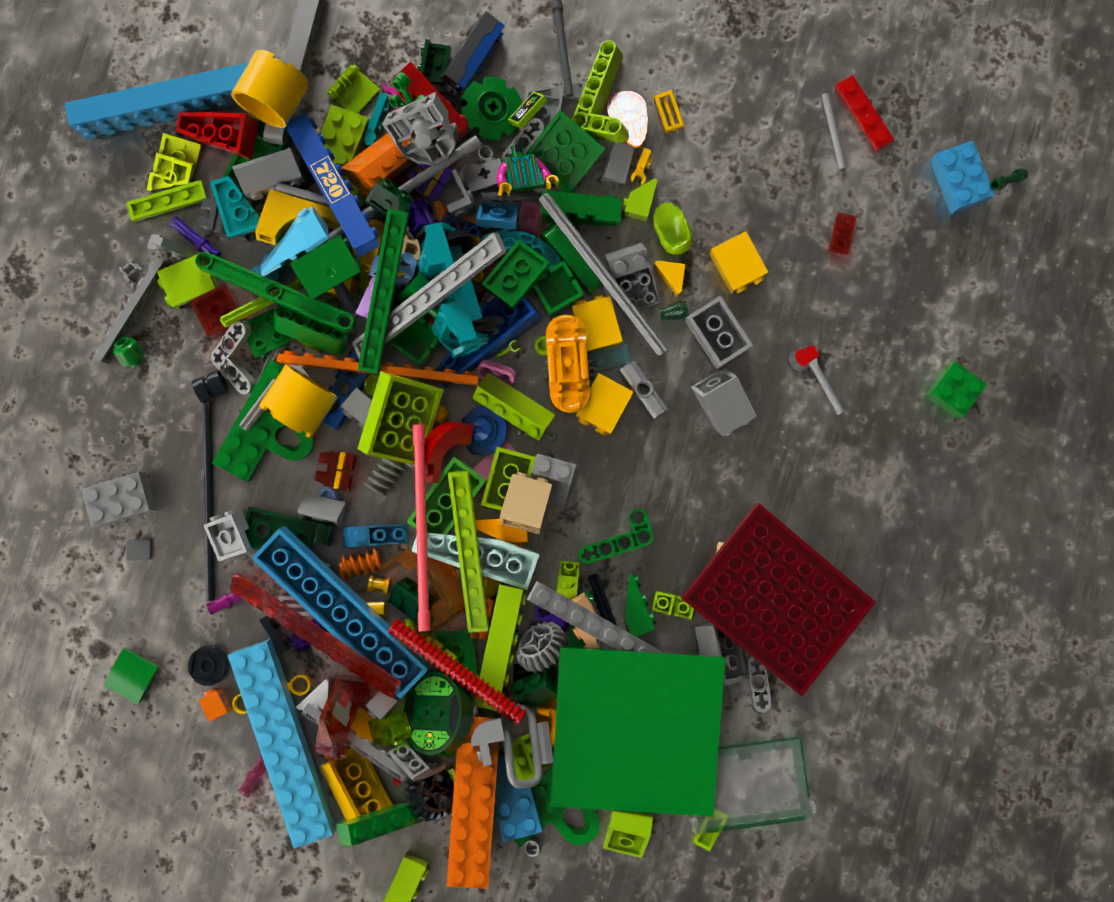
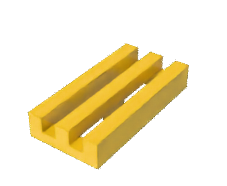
(673, 127)

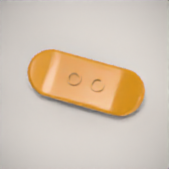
(568, 363)

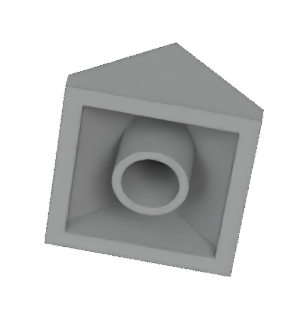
(322, 510)

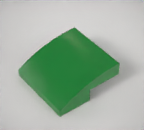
(131, 676)

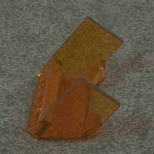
(444, 580)

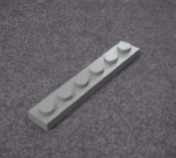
(128, 316)
(362, 746)

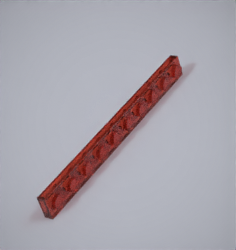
(315, 635)

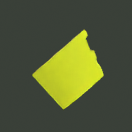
(174, 162)

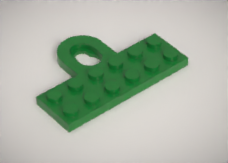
(245, 449)
(549, 814)

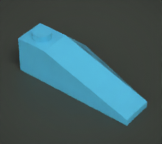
(304, 233)

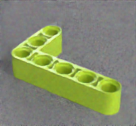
(595, 96)

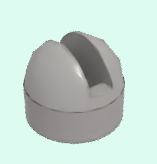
(487, 151)
(532, 852)

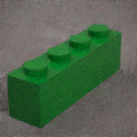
(376, 824)

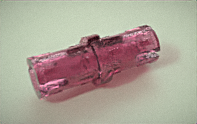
(253, 777)

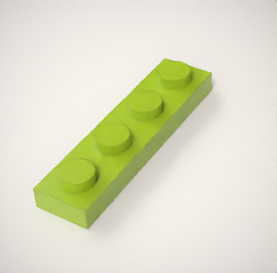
(166, 201)

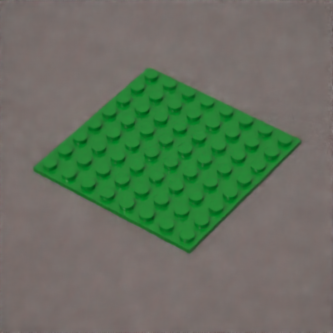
(637, 731)

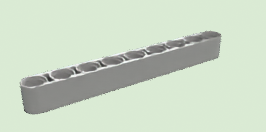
(298, 53)

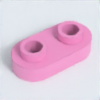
(500, 371)

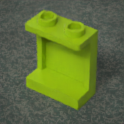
(185, 282)

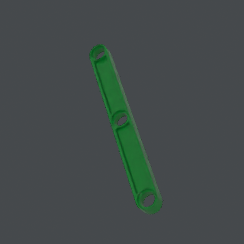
(287, 297)

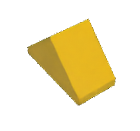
(672, 275)

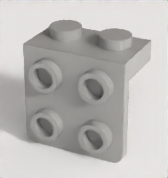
(463, 207)

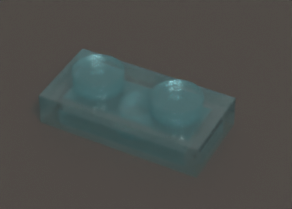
(610, 357)

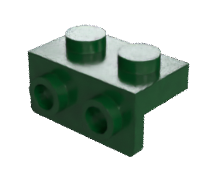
(434, 61)
(405, 598)

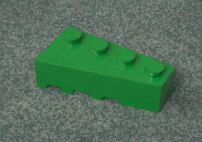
(585, 209)

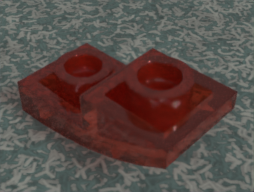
(842, 233)

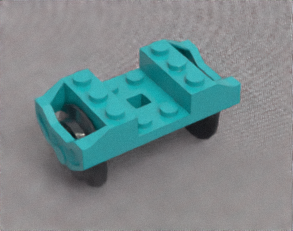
(459, 318)

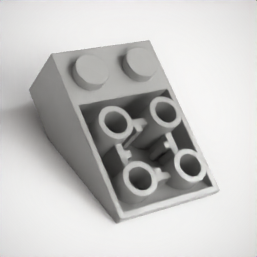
(634, 275)

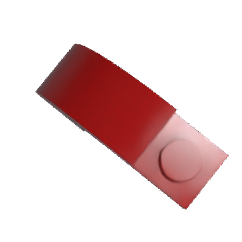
(440, 441)

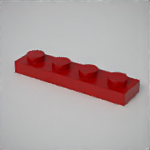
(864, 113)

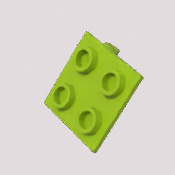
(352, 90)

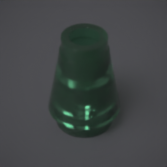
(674, 311)

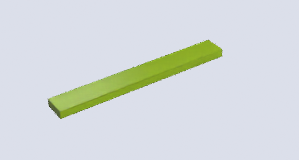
(468, 551)

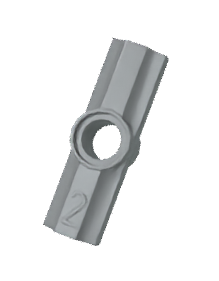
(635, 379)

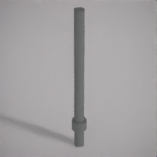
(557, 8)

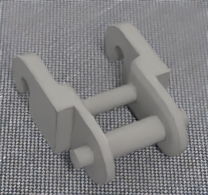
(136, 267)

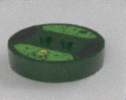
(438, 714)

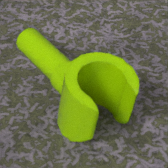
(512, 347)

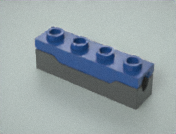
(472, 52)

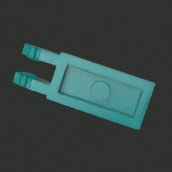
(375, 123)

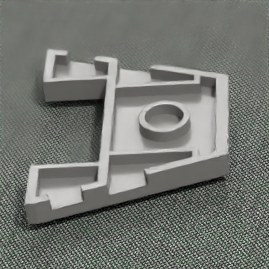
(554, 102)

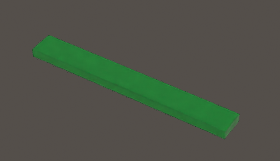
(383, 290)

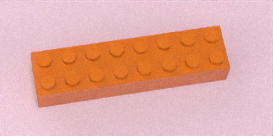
(472, 814)

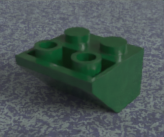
(534, 688)

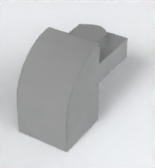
(486, 733)

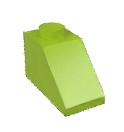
(640, 201)

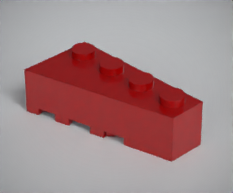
(422, 86)
(225, 131)

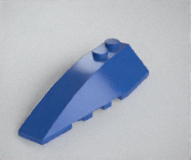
(515, 324)

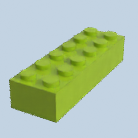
(501, 639)

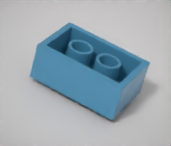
(961, 177)

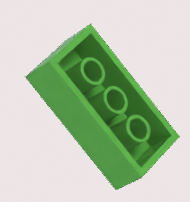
(438, 499)

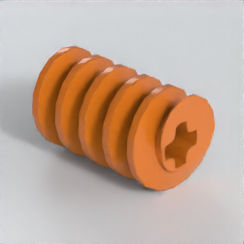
(360, 564)

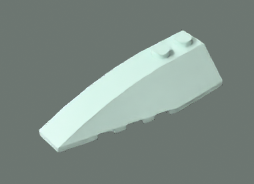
(498, 558)

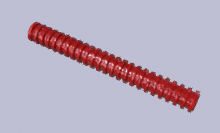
(457, 671)

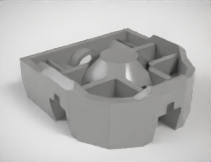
(425, 127)

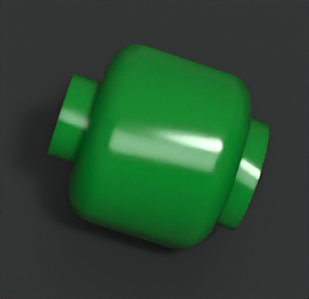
(128, 352)

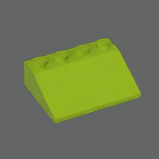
(393, 411)

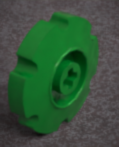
(503, 103)

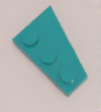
(234, 209)

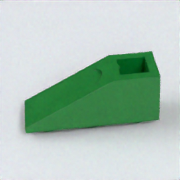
(636, 613)

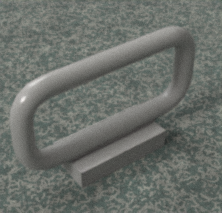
(540, 747)

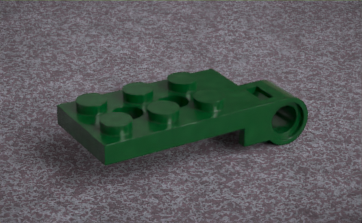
(304, 530)

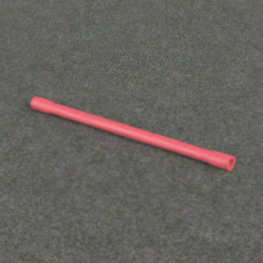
(421, 527)

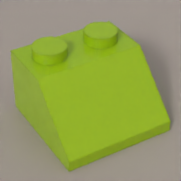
(628, 832)

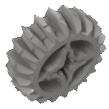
(540, 646)

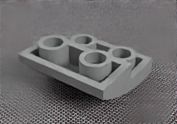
(415, 764)

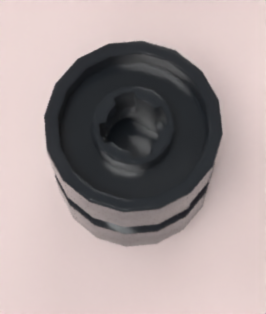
(207, 388)

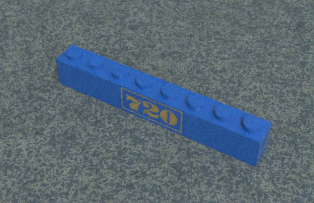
(332, 185)

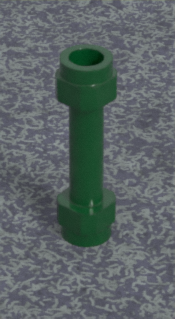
(1001, 181)

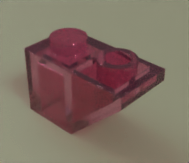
(528, 216)

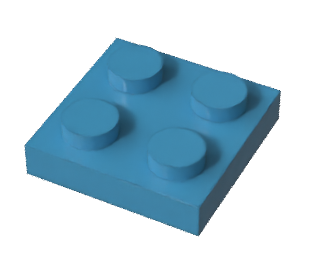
(497, 216)

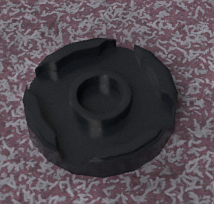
(208, 665)

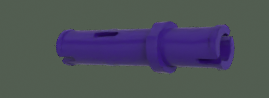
(201, 244)

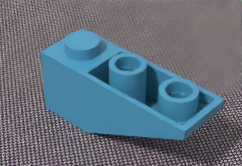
(375, 535)

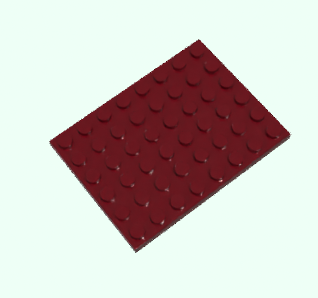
(778, 599)

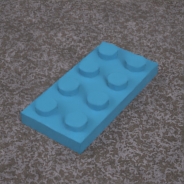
(514, 807)

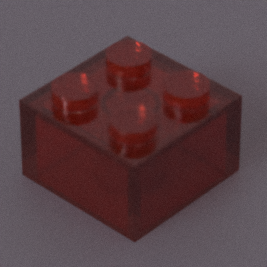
(212, 306)

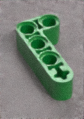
(579, 268)
(309, 331)
(635, 543)

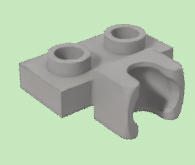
(166, 247)

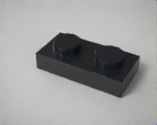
(279, 639)

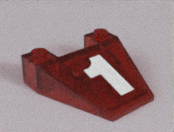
(338, 716)

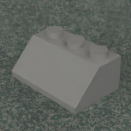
(263, 173)
(715, 643)

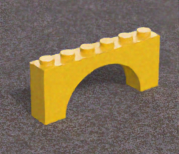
(282, 210)

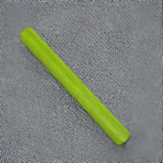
(255, 305)

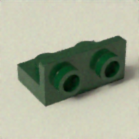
(386, 195)

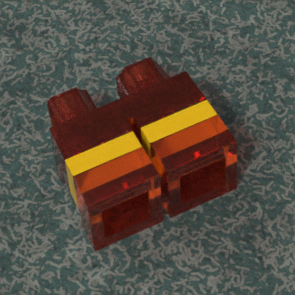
(339, 461)

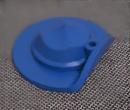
(488, 430)

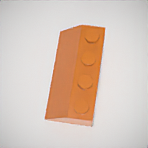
(376, 161)

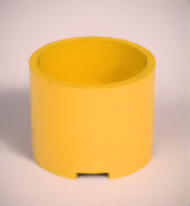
(270, 89)
(298, 401)

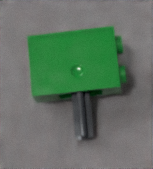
(328, 269)

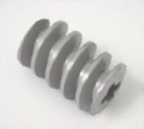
(384, 476)

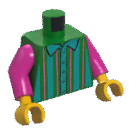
(523, 173)

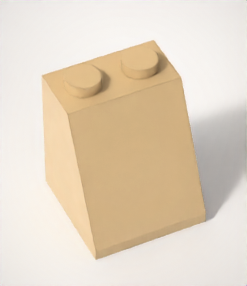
(525, 503)

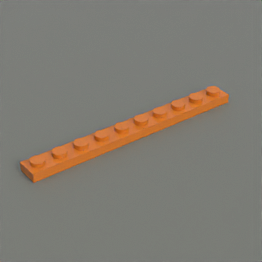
(351, 365)

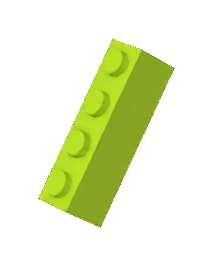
(513, 406)
(407, 879)

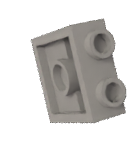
(228, 534)

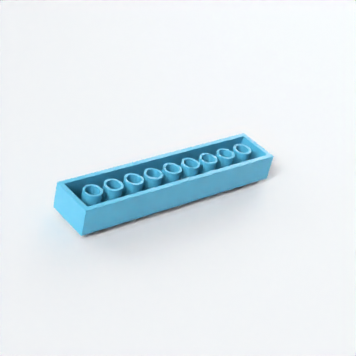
(282, 743)

